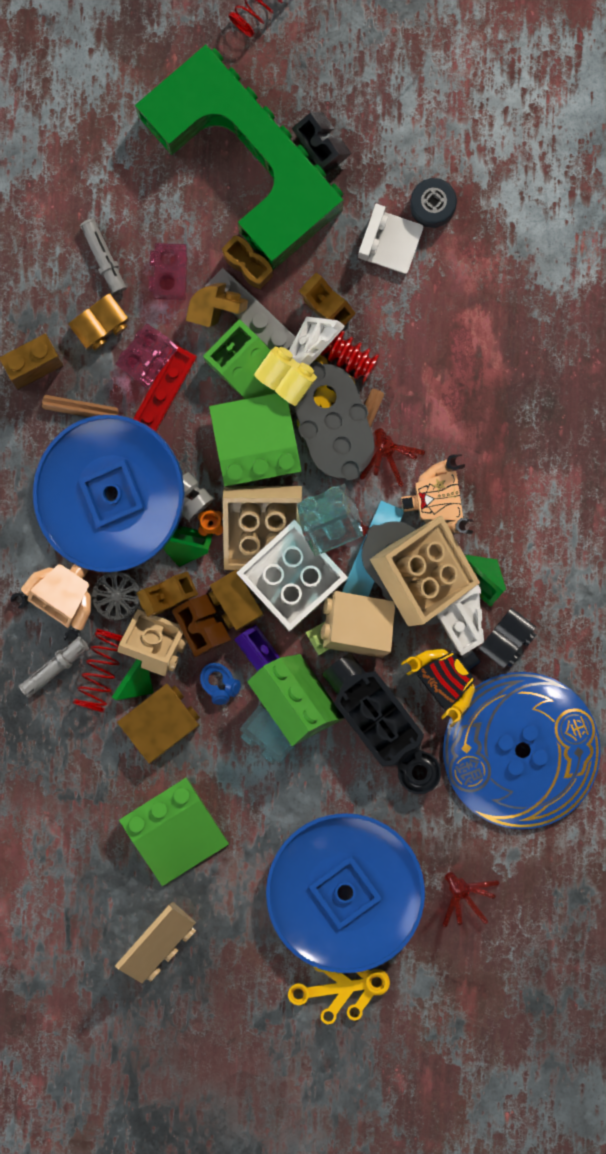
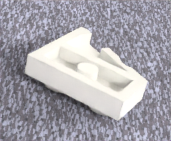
(314, 338)
(463, 621)

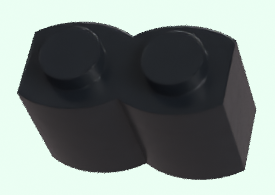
(508, 638)

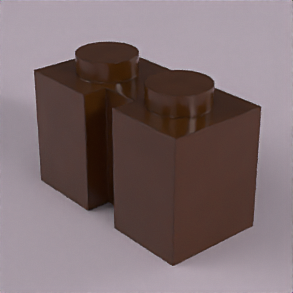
(200, 626)

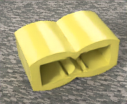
(285, 375)

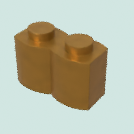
(241, 258)
(99, 322)

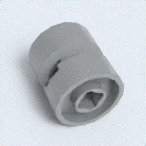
(200, 497)

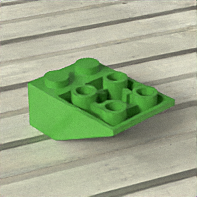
(237, 358)

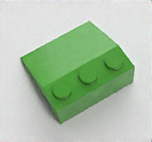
(255, 439)
(294, 698)
(174, 831)

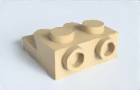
(153, 642)

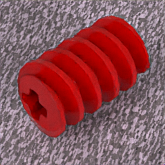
(351, 356)

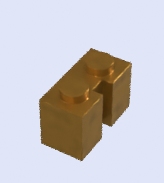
(235, 600)

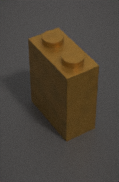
(31, 361)
(159, 722)

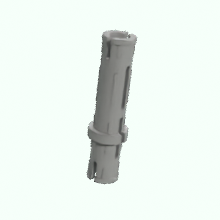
(107, 265)
(62, 660)

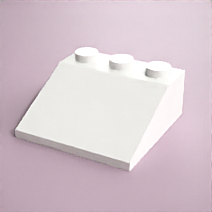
(291, 577)

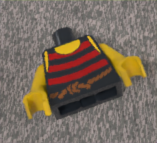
(446, 678)

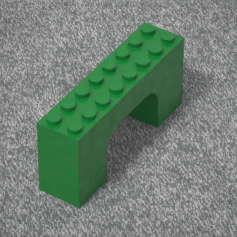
(209, 95)

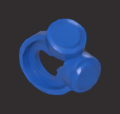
(218, 696)

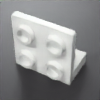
(390, 240)

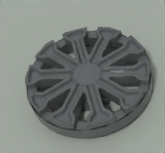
(116, 596)

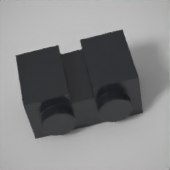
(320, 144)

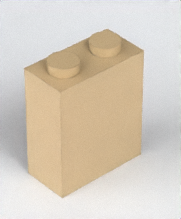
(358, 624)

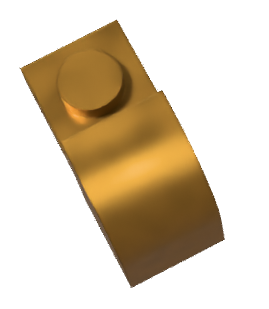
(325, 301)
(207, 304)
(167, 594)

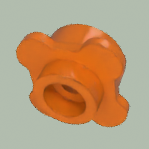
(210, 516)

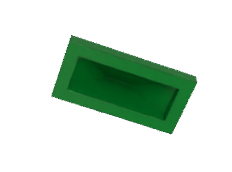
(187, 545)
(489, 576)
(135, 683)

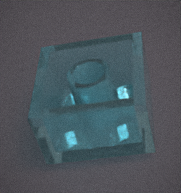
(329, 519)
(264, 732)

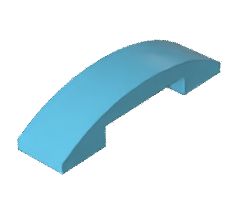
(359, 580)

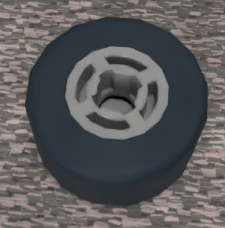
(427, 209)

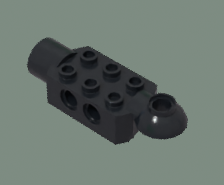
(382, 723)

